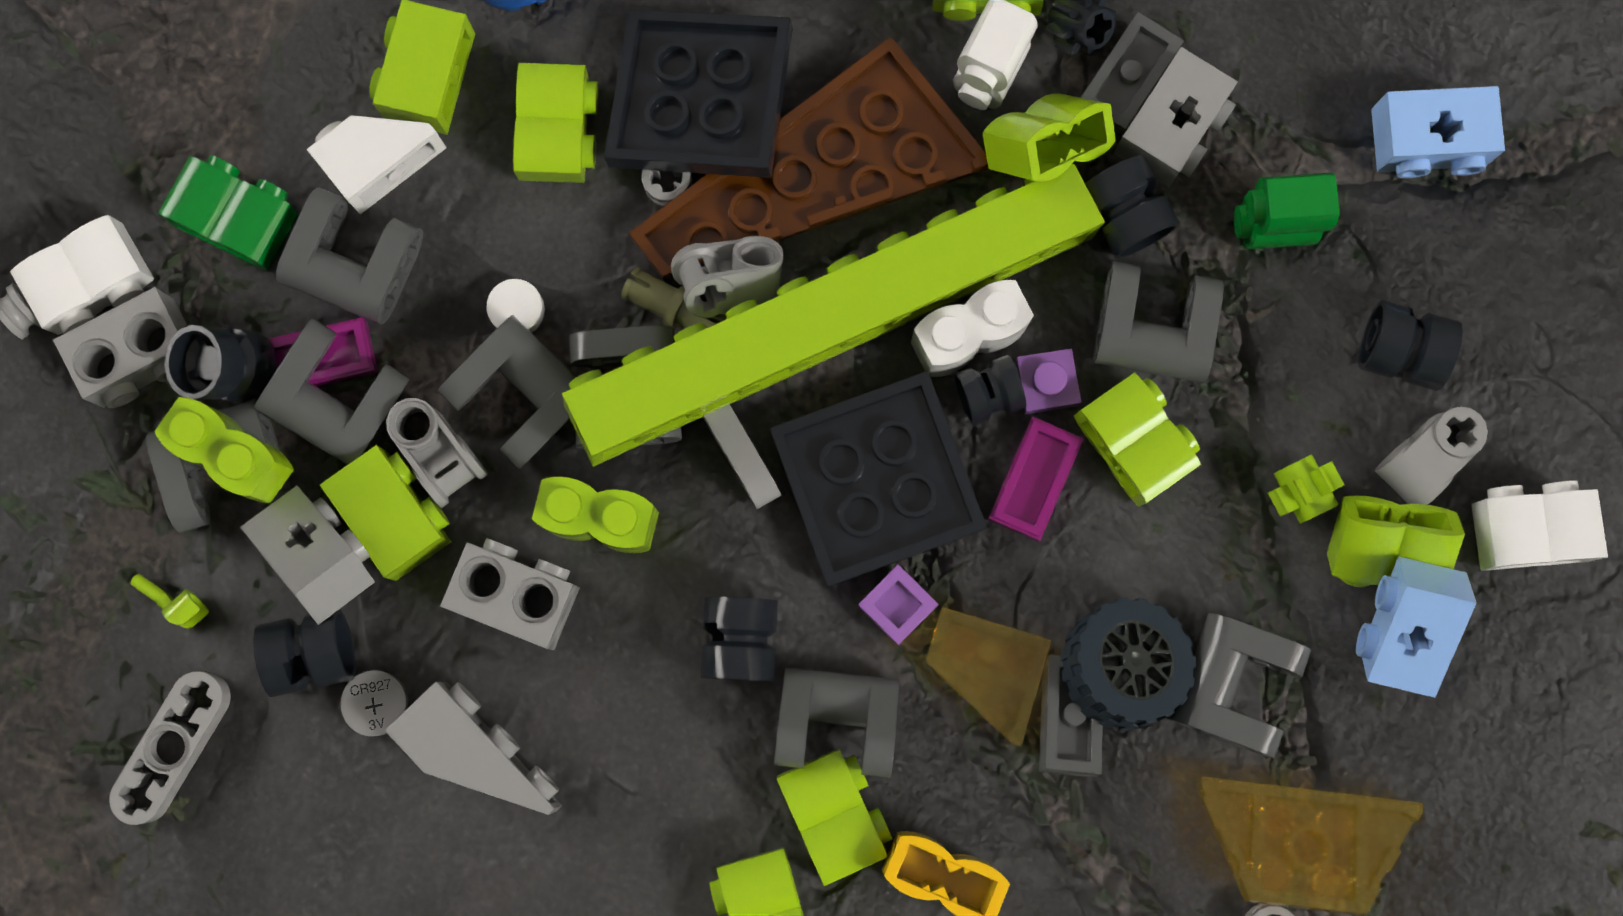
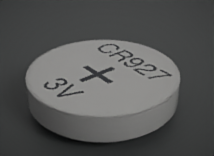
(373, 702)

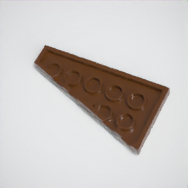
(839, 153)

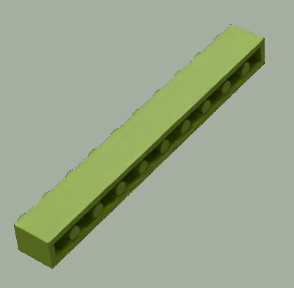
(828, 315)

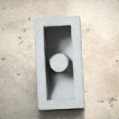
(373, 155)

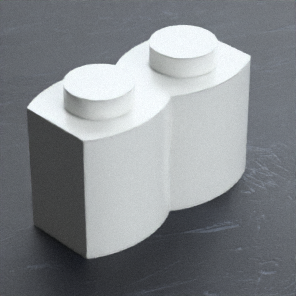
(994, 54)
(82, 275)
(985, 324)
(1538, 528)

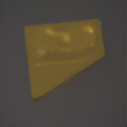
(989, 668)

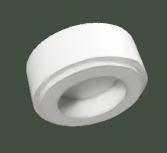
(517, 299)

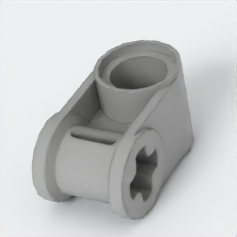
(731, 273)
(439, 458)
(1427, 461)

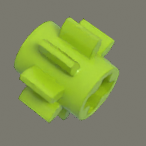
(1306, 489)

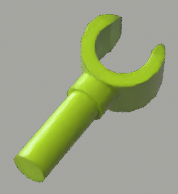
(183, 610)

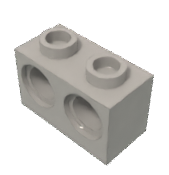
(124, 334)
(507, 605)

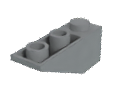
(458, 746)

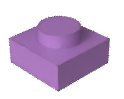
(1049, 381)
(898, 605)

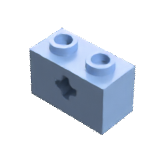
(1463, 116)
(1415, 626)

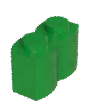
(1288, 211)
(229, 212)

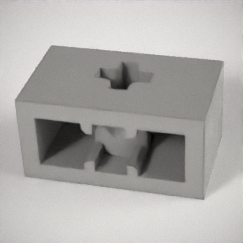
(1196, 93)
(309, 553)

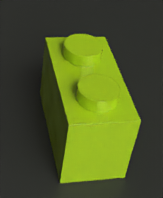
(422, 65)
(387, 512)

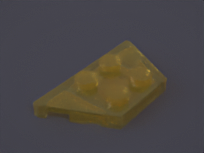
(1306, 843)

